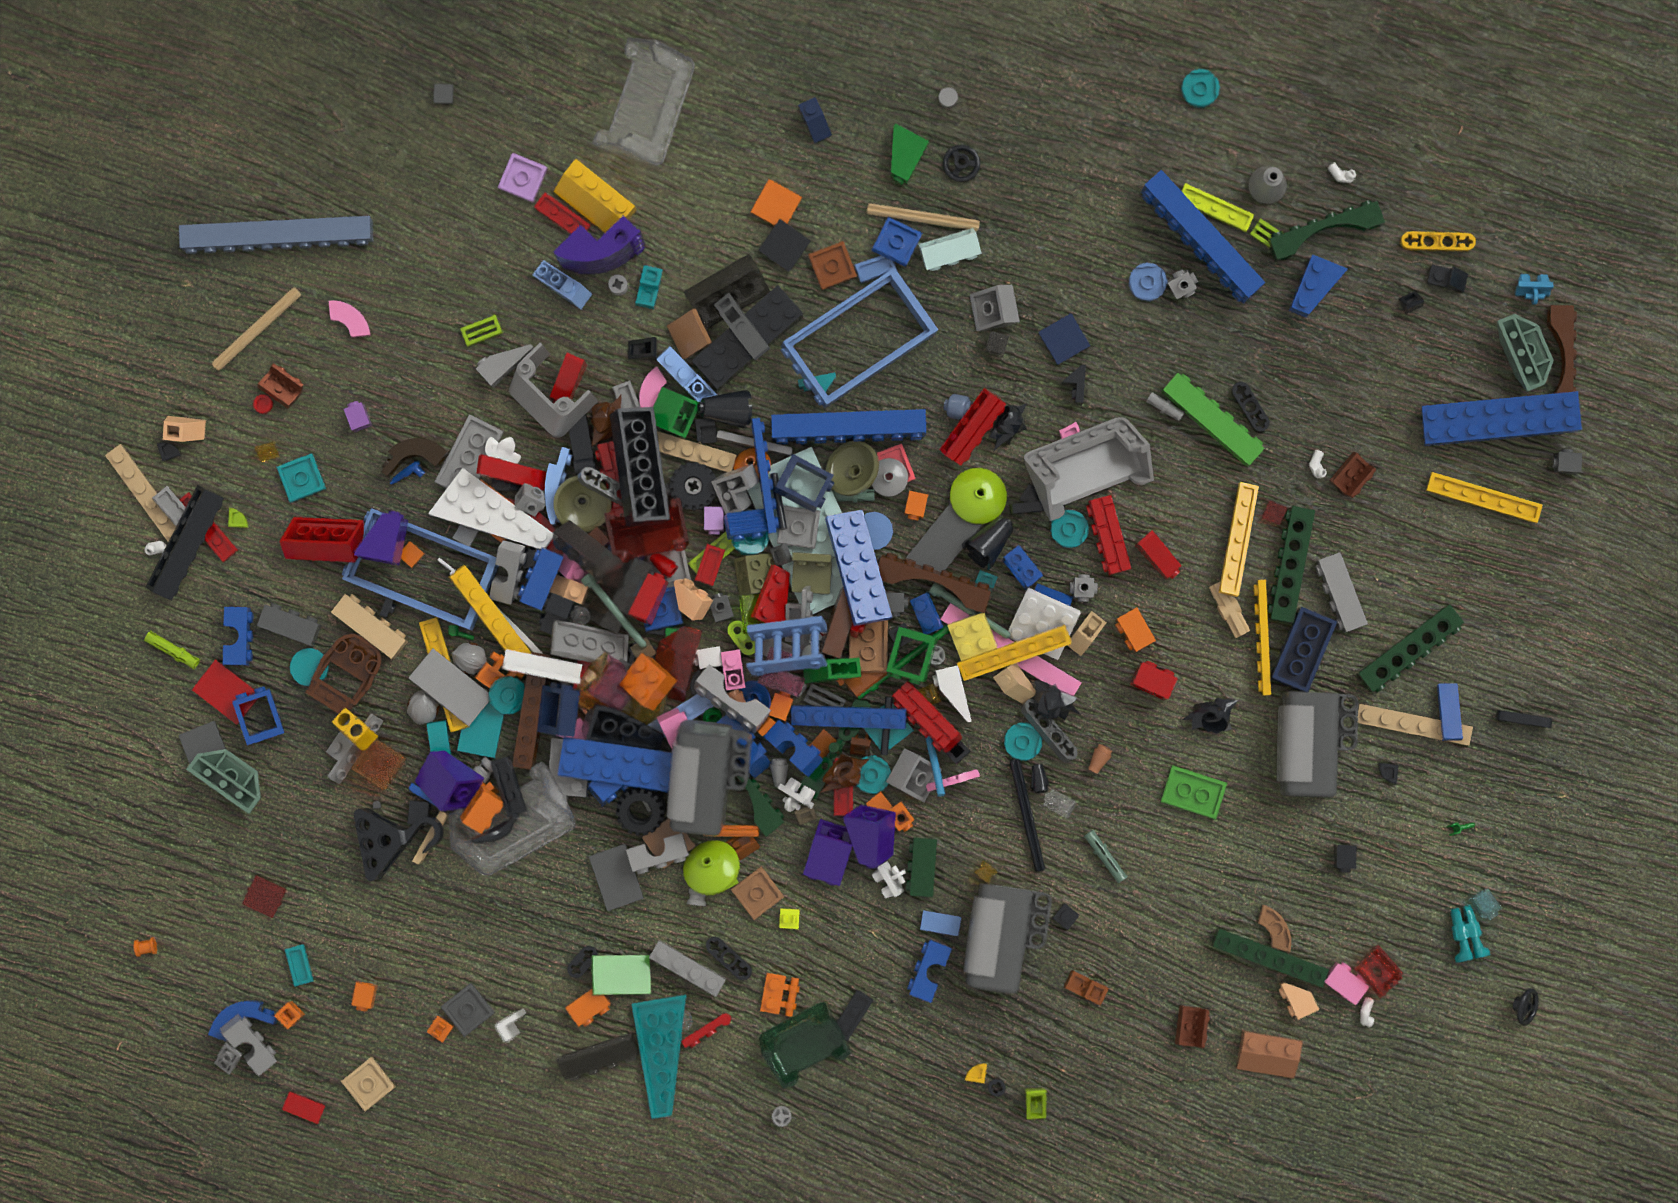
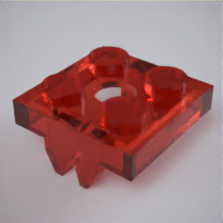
(1389, 971)

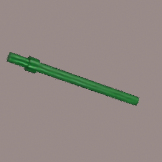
(906, 659)

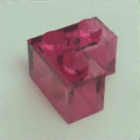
(783, 680)
(608, 688)

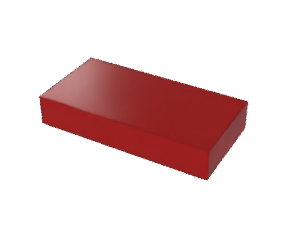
(710, 565)
(303, 1107)

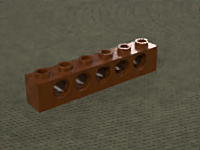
(527, 736)

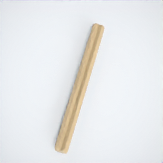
(922, 217)
(256, 329)

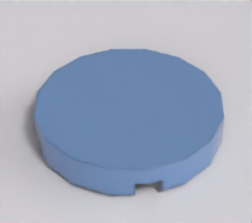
(1147, 282)
(879, 529)

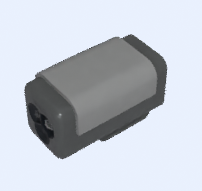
(1310, 739)
(702, 773)
(998, 936)

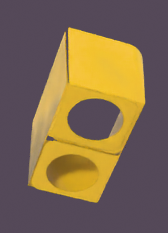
(362, 741)

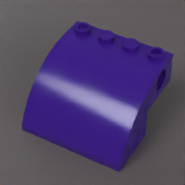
(586, 255)

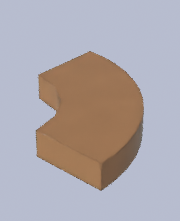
(1276, 927)

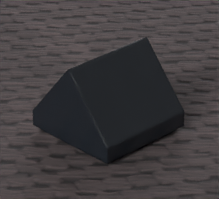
(1411, 302)

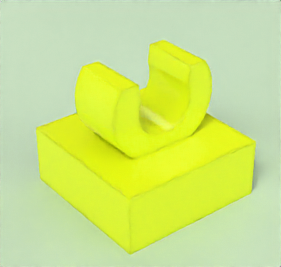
(789, 918)

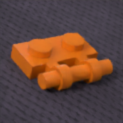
(489, 673)
(773, 994)

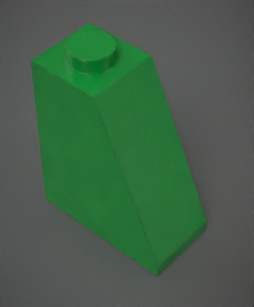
(906, 154)
(835, 670)

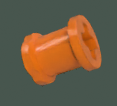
(145, 947)

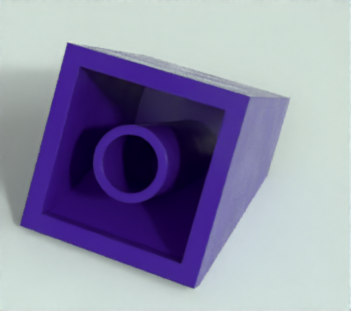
(385, 539)
(448, 781)
(871, 834)
(828, 853)

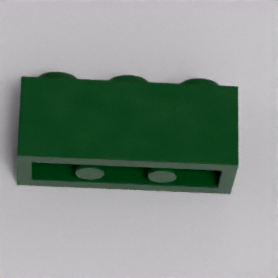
(922, 867)

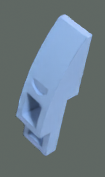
(685, 375)
(554, 477)

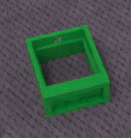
(913, 678)

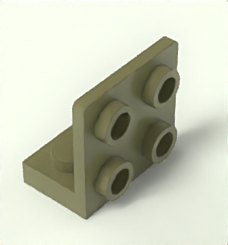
(812, 571)
(752, 572)

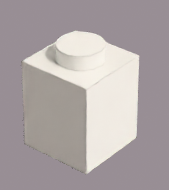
(709, 656)

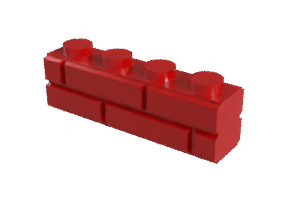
(973, 426)
(607, 456)
(1109, 535)
(927, 717)

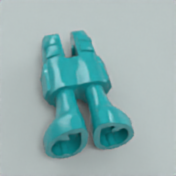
(1467, 929)

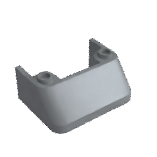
(556, 417)

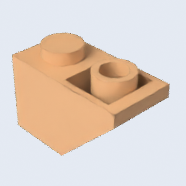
(183, 429)
(691, 600)
(1300, 1001)

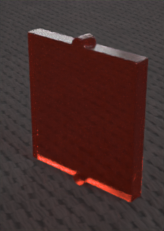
(264, 896)

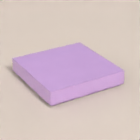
(522, 177)

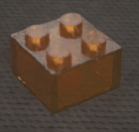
(379, 764)

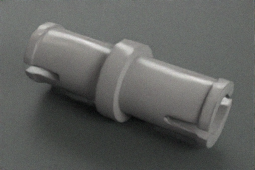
(1165, 406)

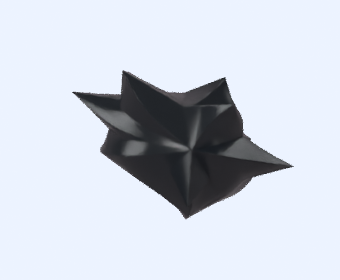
(1008, 425)
(1053, 701)
(1212, 715)

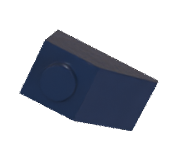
(814, 120)

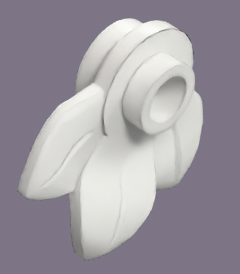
(503, 450)

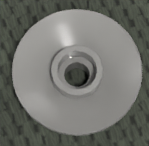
(896, 484)

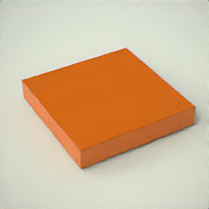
(776, 203)

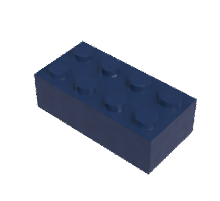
(1303, 650)

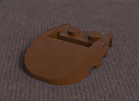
(354, 656)

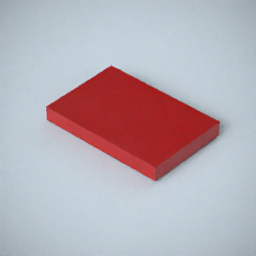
(219, 689)

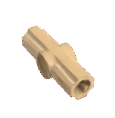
(1230, 611)

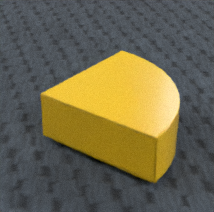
(977, 1073)

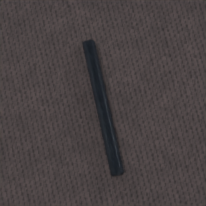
(1027, 815)

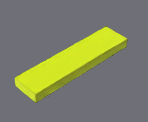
(1218, 208)

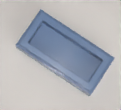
(874, 268)
(940, 923)

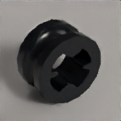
(994, 1081)

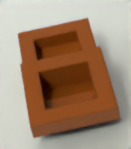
(1086, 987)

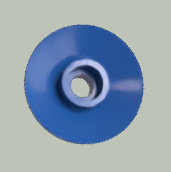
(753, 690)

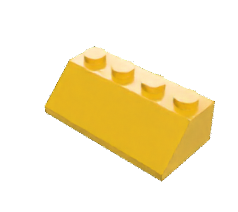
(592, 197)

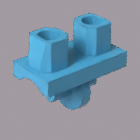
(1533, 290)

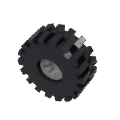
(688, 474)

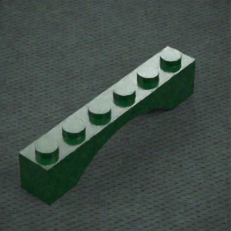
(1361, 218)
(764, 814)

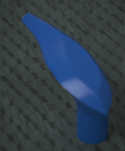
(414, 467)

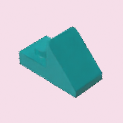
(824, 380)

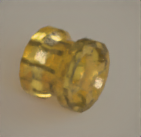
(985, 871)

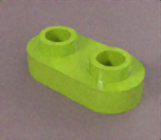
(741, 638)

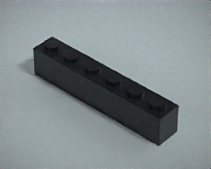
(184, 542)

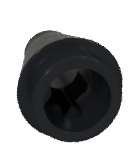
(1039, 780)

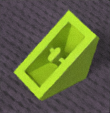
(1035, 1103)

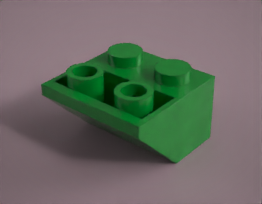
(674, 412)

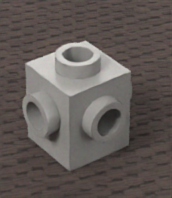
(1180, 290)
(530, 499)
(1075, 588)

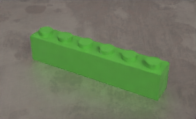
(1213, 420)

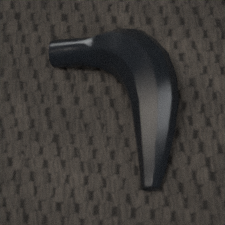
(497, 832)

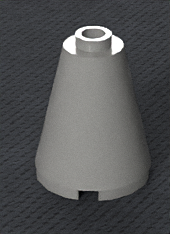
(1267, 185)

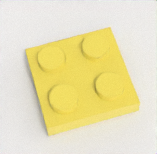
(972, 636)

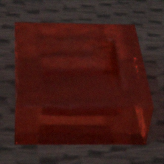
(1274, 513)

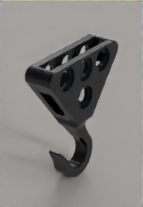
(400, 837)

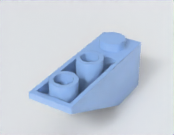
(562, 284)

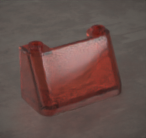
(650, 539)

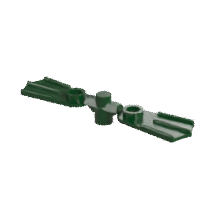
(815, 781)

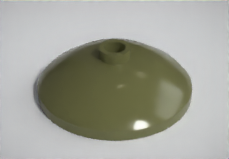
(847, 461)
(586, 514)

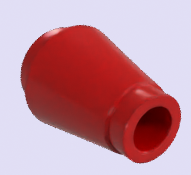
(664, 565)

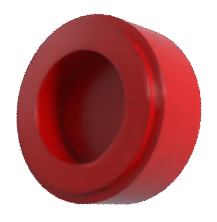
(263, 404)

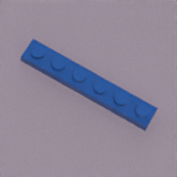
(763, 467)
(848, 717)

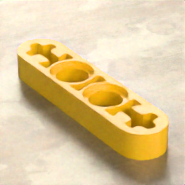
(1438, 244)

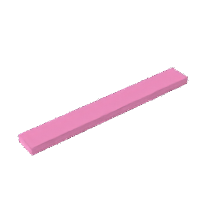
(1034, 666)

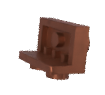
(281, 386)
(1352, 475)
(1192, 1026)

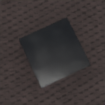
(784, 245)

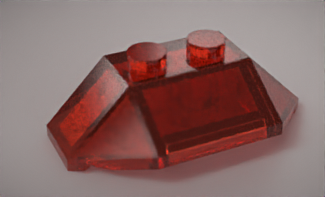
(677, 656)

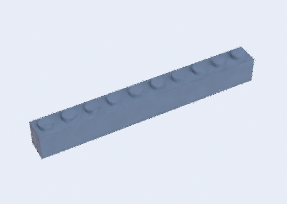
(275, 234)

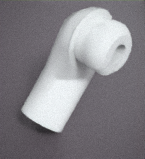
(1341, 176)
(1316, 466)
(155, 547)
(1365, 1012)

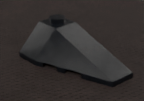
(615, 727)

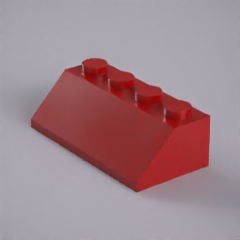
(322, 539)

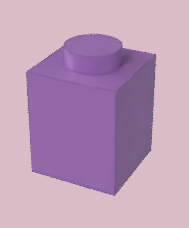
(357, 416)

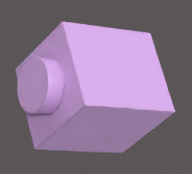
(713, 520)

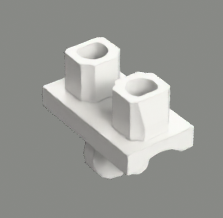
(792, 802)
(892, 877)

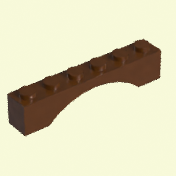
(1561, 324)
(973, 595)

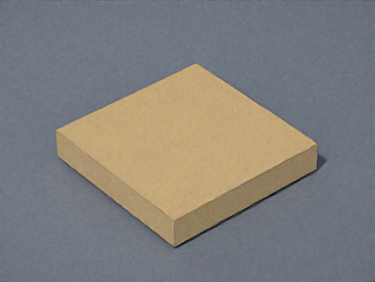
(368, 1084)

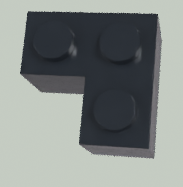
(556, 608)

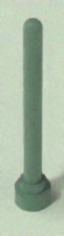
(588, 580)
(938, 590)

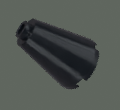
(727, 408)
(988, 542)

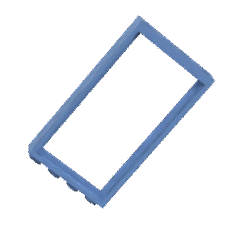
(912, 304)
(486, 581)

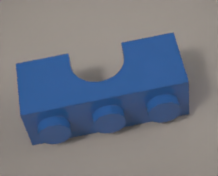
(238, 653)
(782, 738)
(933, 954)

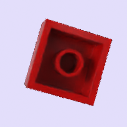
(1153, 680)

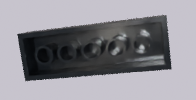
(729, 357)
(639, 466)

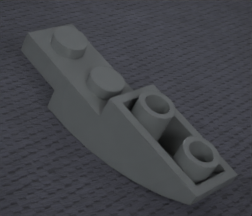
(741, 326)

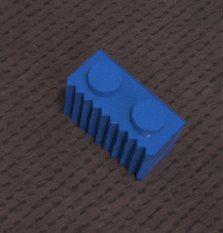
(745, 524)

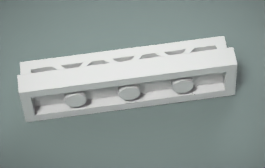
(542, 666)
(508, 1028)

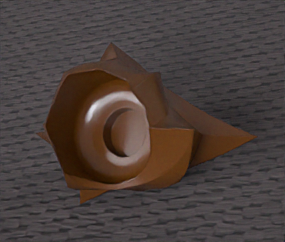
(601, 419)
(843, 773)

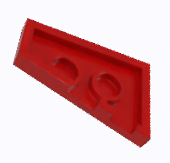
(773, 597)

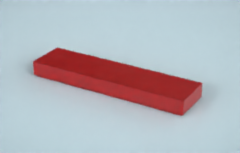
(510, 472)
(215, 537)

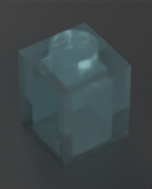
(1485, 904)

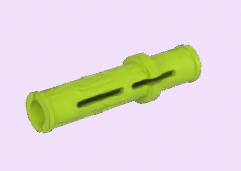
(174, 651)

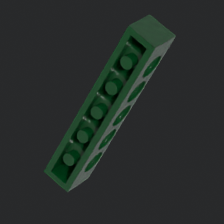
(1305, 518)
(1453, 625)
(1269, 957)

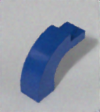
(247, 1008)

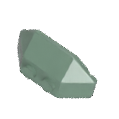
(1525, 350)
(228, 776)

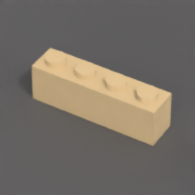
(369, 626)

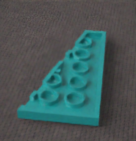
(659, 1041)

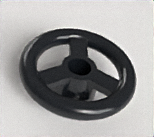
(954, 150)
(1523, 1005)

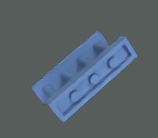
(782, 629)

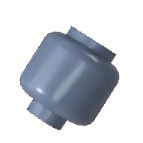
(957, 406)

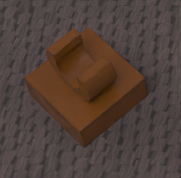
(860, 746)

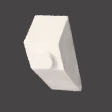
(952, 688)

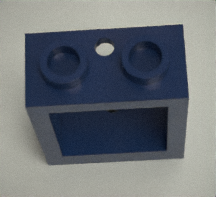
(803, 501)
(567, 710)

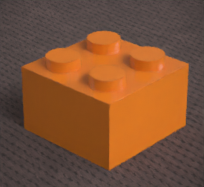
(647, 681)

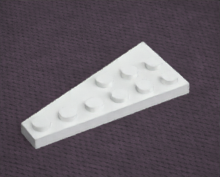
(483, 509)

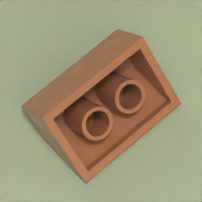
(1269, 1054)

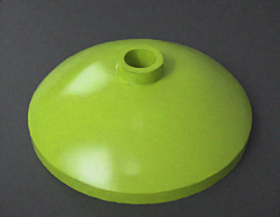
(969, 504)
(715, 876)

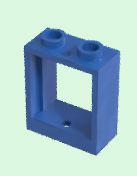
(1027, 573)
(265, 734)

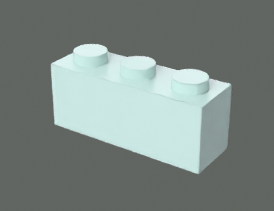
(950, 249)

